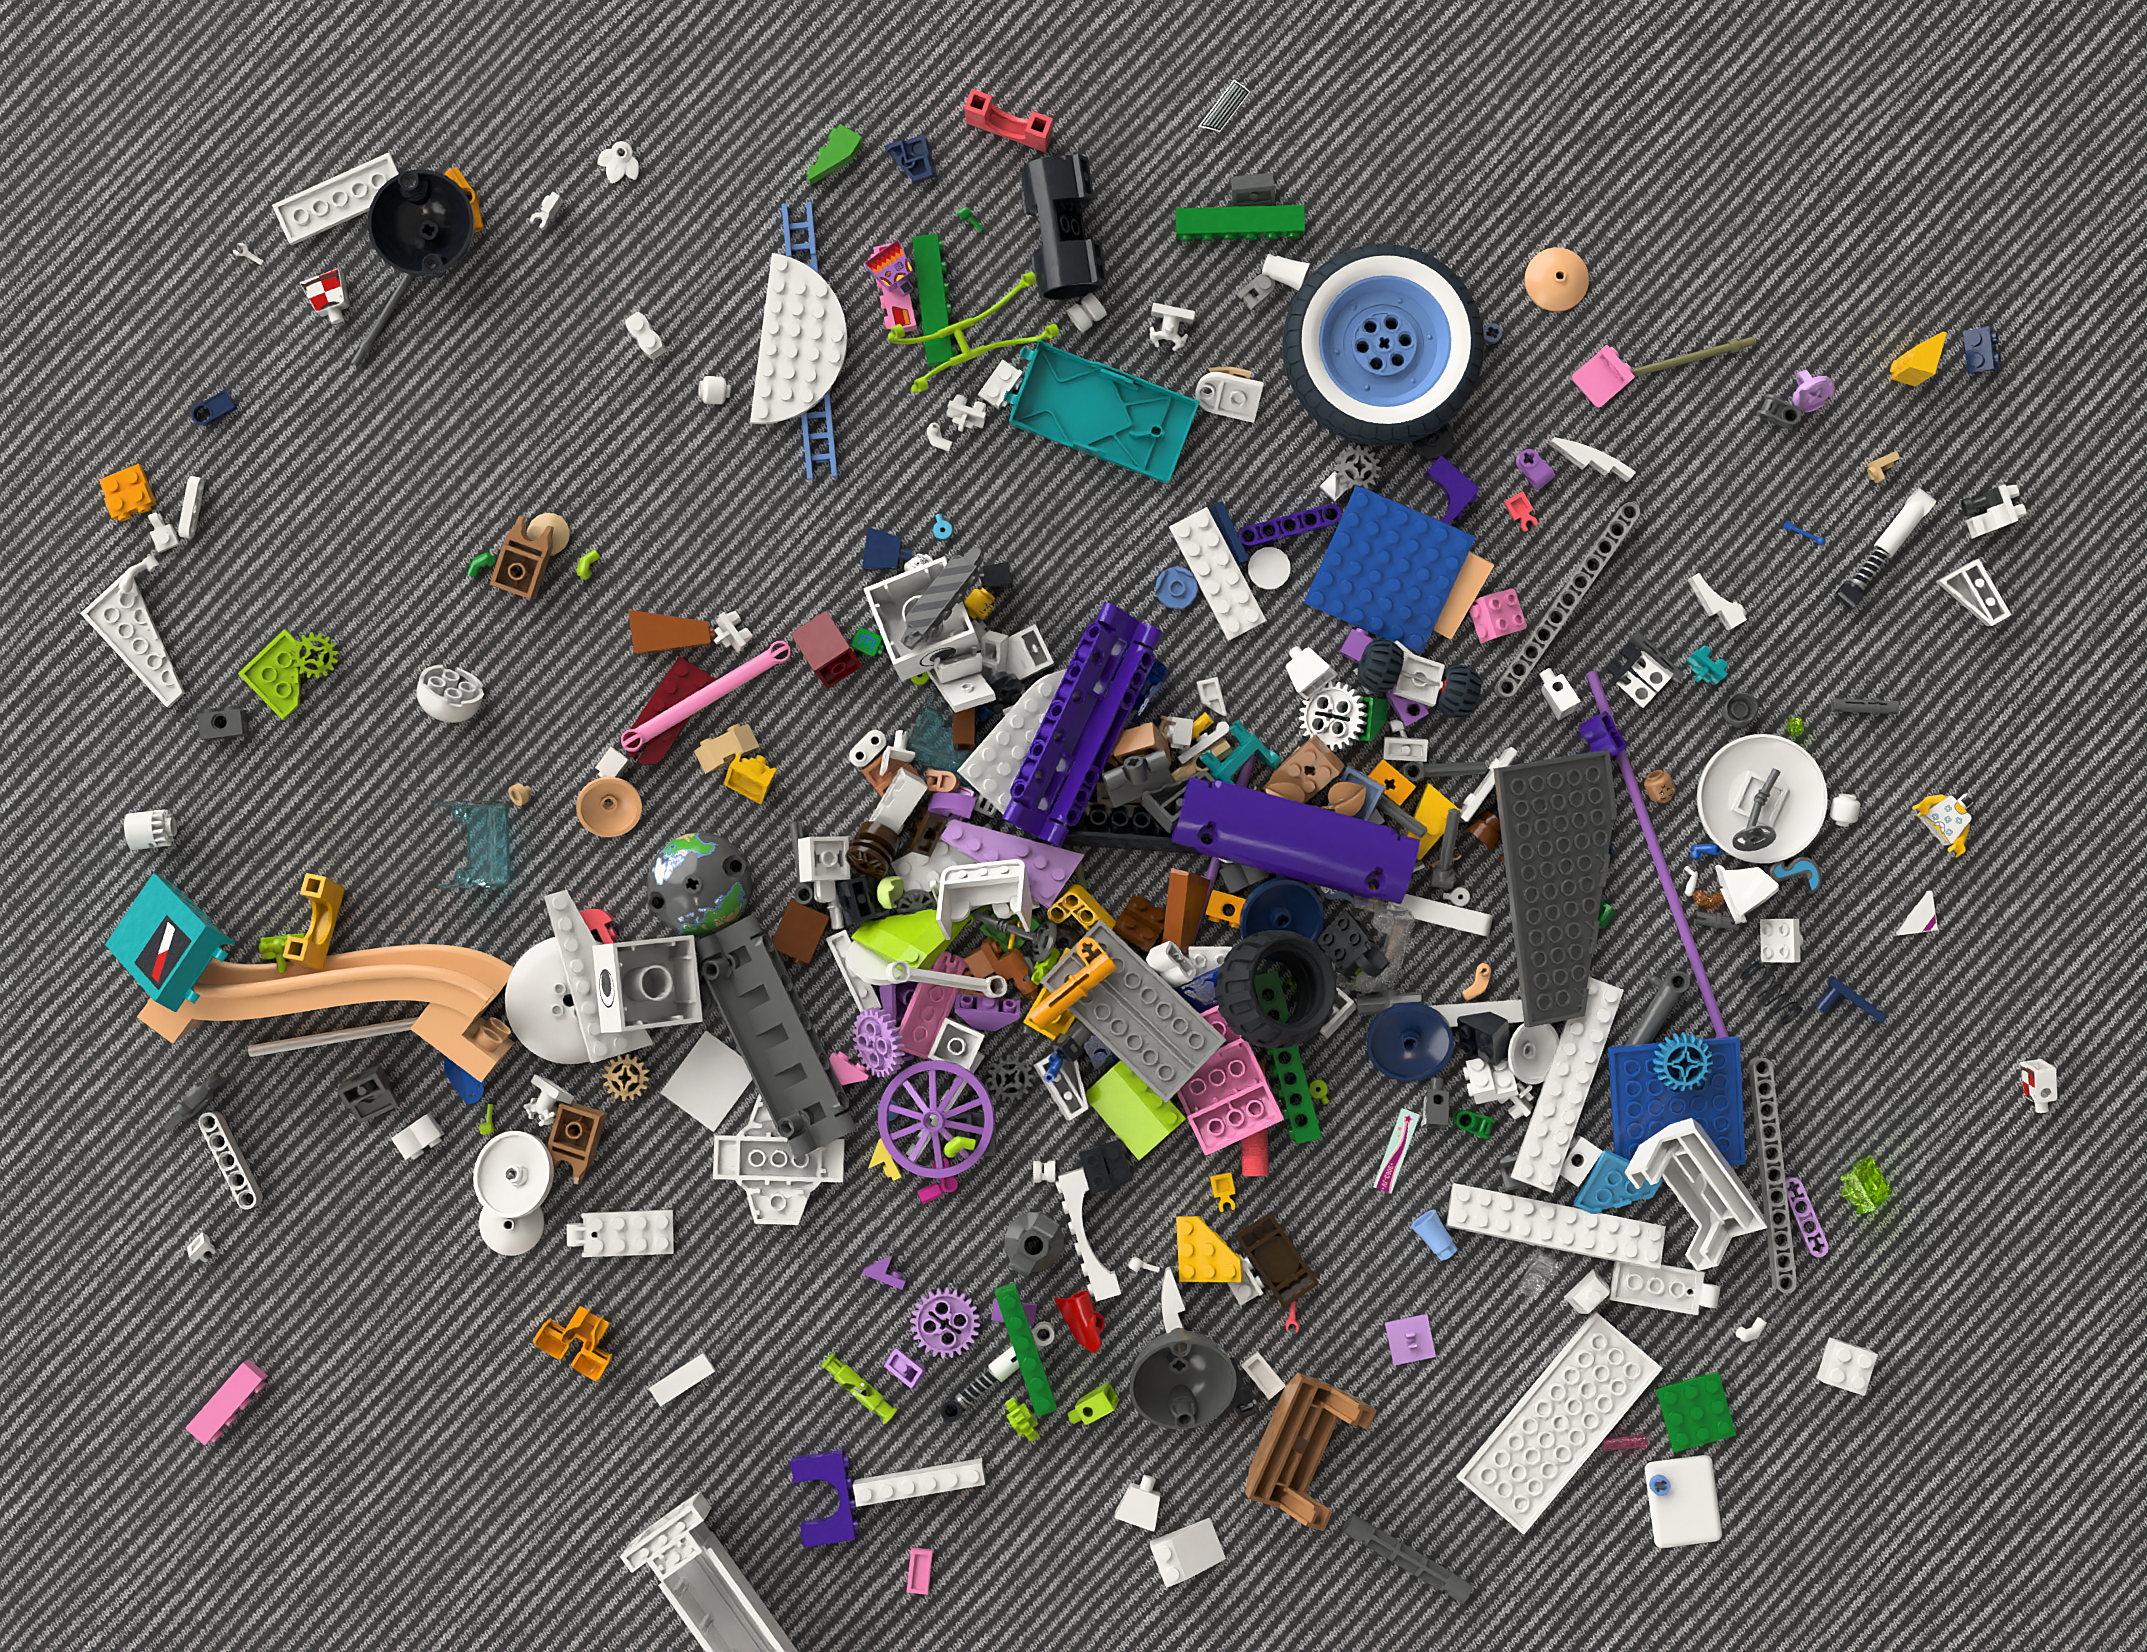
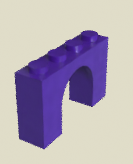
(1456, 487)
(832, 1468)

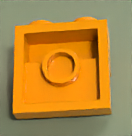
(127, 493)

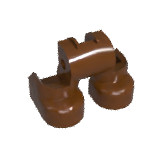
(1486, 829)

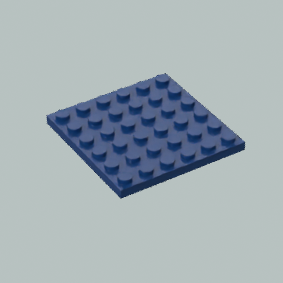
(1389, 569)
(1646, 1106)

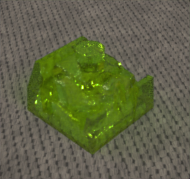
(1865, 1186)

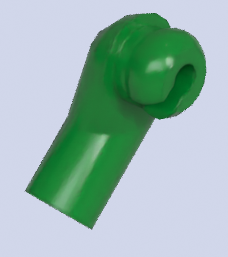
(480, 561)

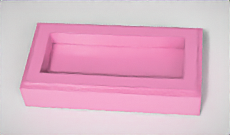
(919, 1571)

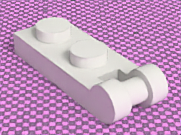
(1204, 742)

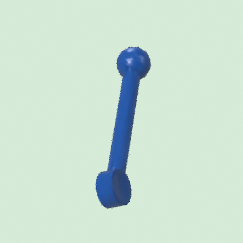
(1788, 525)

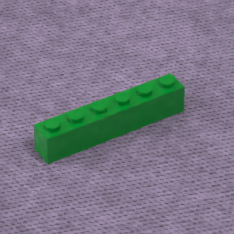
(1240, 222)
(932, 297)
(1025, 1349)

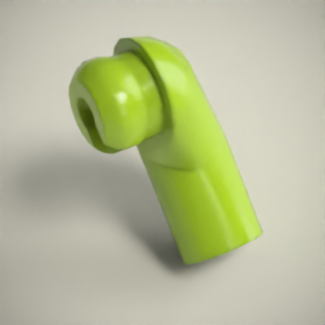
(584, 564)
(957, 1144)

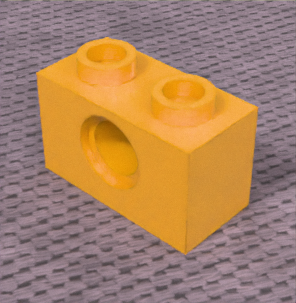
(1216, 903)

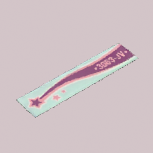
(1396, 1150)

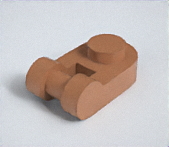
(946, 781)

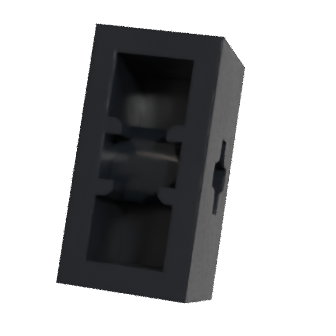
(996, 577)

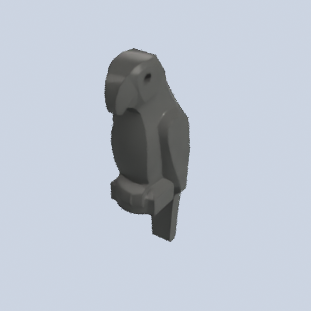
(194, 1100)

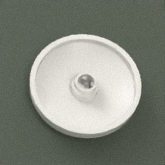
(513, 1174)

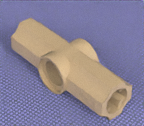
(1220, 749)

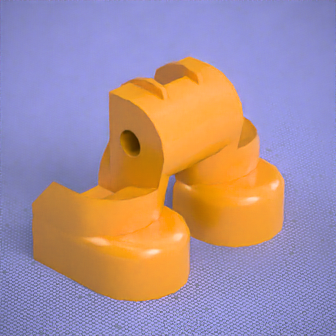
(586, 1327)

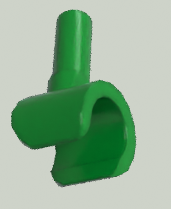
(965, 213)

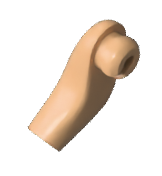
(1480, 984)

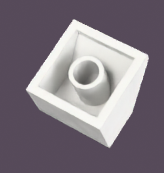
(956, 1043)

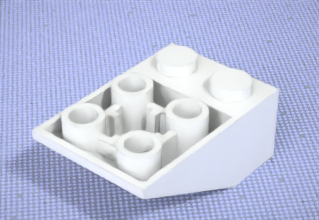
(1027, 654)

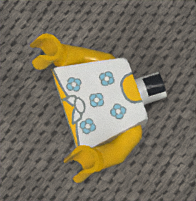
(1947, 819)

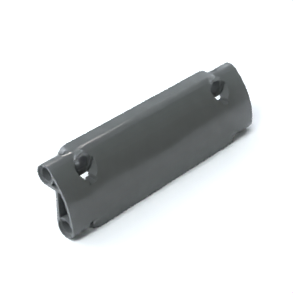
(775, 1036)

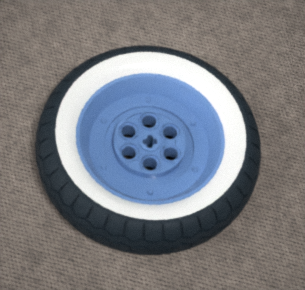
(1429, 310)

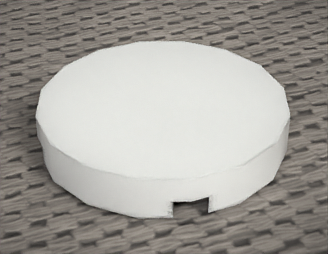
(1269, 568)

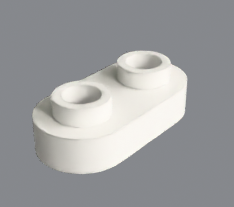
(867, 748)

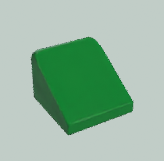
(1605, 915)

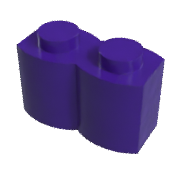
(1602, 734)

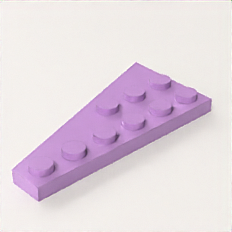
(1046, 865)

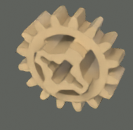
(617, 1076)

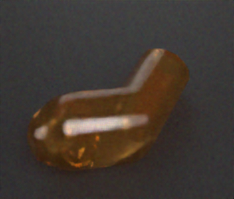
(1707, 900)

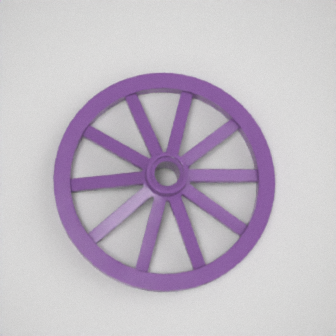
(886, 1106)

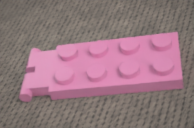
(929, 1008)

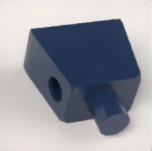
(884, 551)

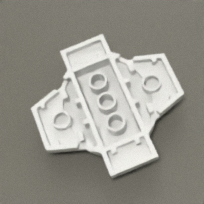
(768, 1170)

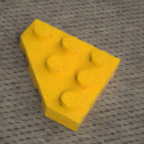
(1204, 1254)

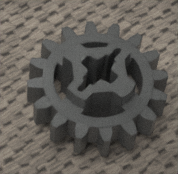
(1002, 1071)

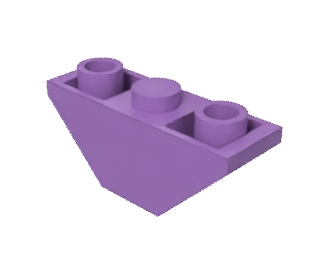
(986, 1012)

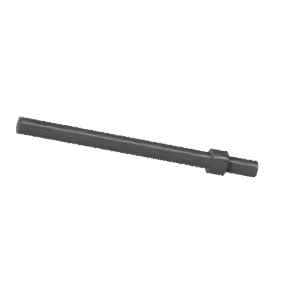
(366, 345)

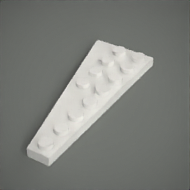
(577, 957)

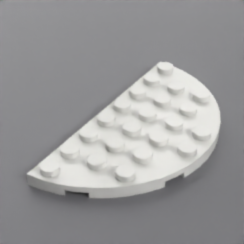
(799, 343)

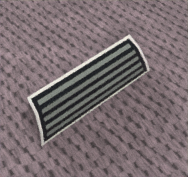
(1225, 107)

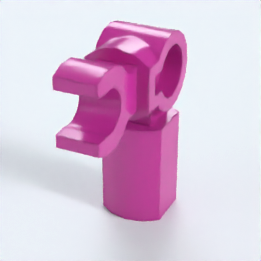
(935, 1190)

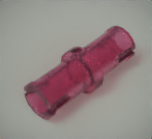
(1625, 1442)

